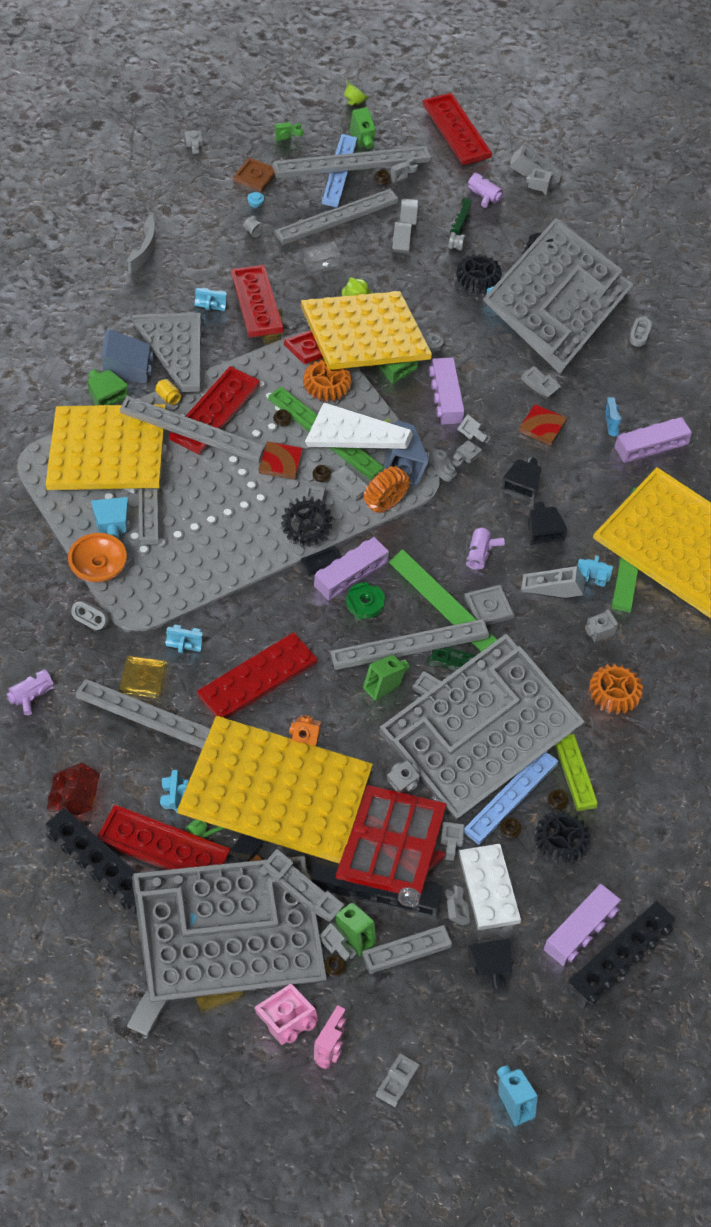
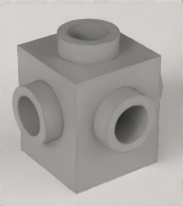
(404, 777)

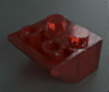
(73, 789)

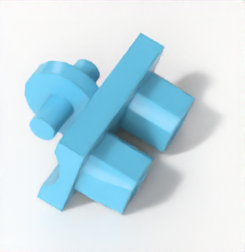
(210, 299)
(596, 570)
(184, 639)
(177, 787)

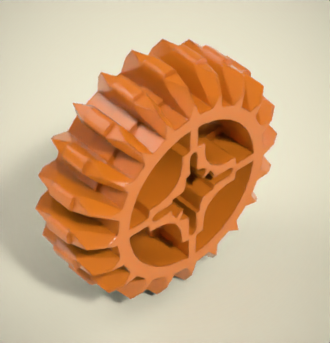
(326, 383)
(386, 489)
(615, 696)

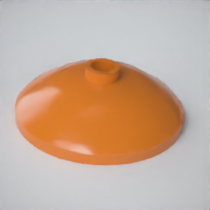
(94, 550)

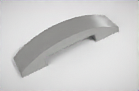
(139, 257)
(301, 887)

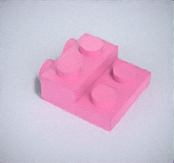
(287, 1014)
(329, 1043)

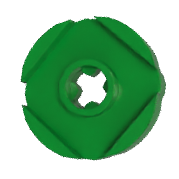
(365, 610)

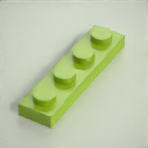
(576, 774)

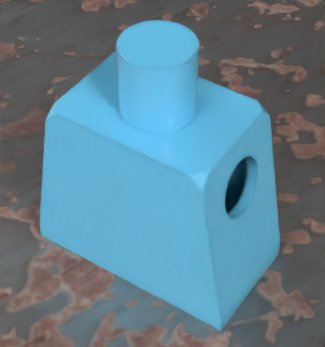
(111, 515)
(517, 1095)

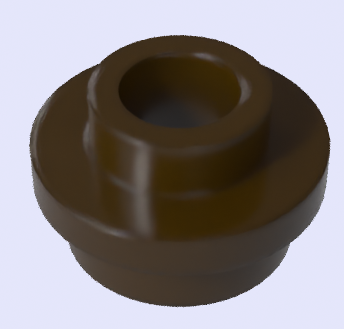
(382, 177)
(282, 418)
(321, 473)
(558, 794)
(510, 822)
(338, 960)

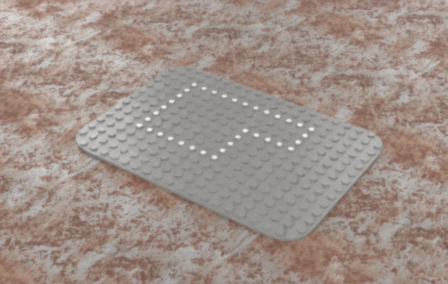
(214, 507)

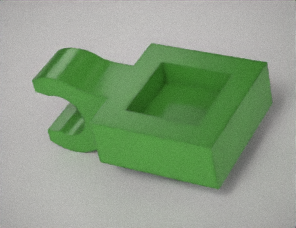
(286, 130)

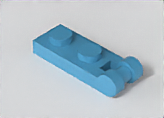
(612, 417)

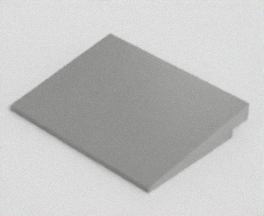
(558, 296)
(481, 725)
(243, 936)

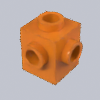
(305, 730)

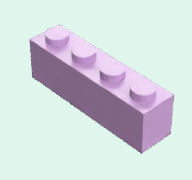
(447, 391)
(653, 439)
(351, 568)
(582, 925)

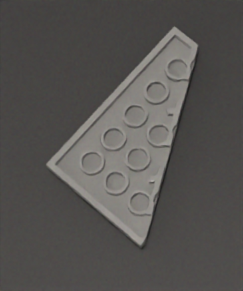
(176, 344)

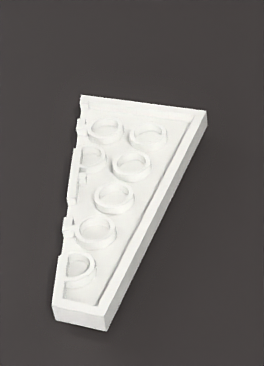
(353, 430)

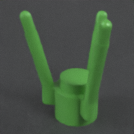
(199, 828)

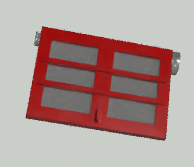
(392, 842)

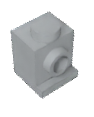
(539, 180)
(601, 626)

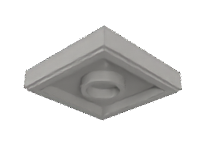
(489, 605)

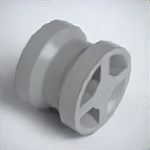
(254, 226)
(456, 241)

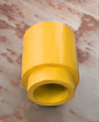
(168, 392)

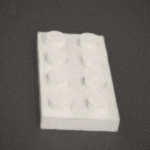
(489, 887)

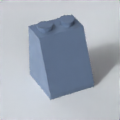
(127, 357)
(411, 460)

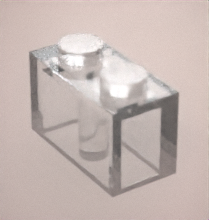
(321, 257)

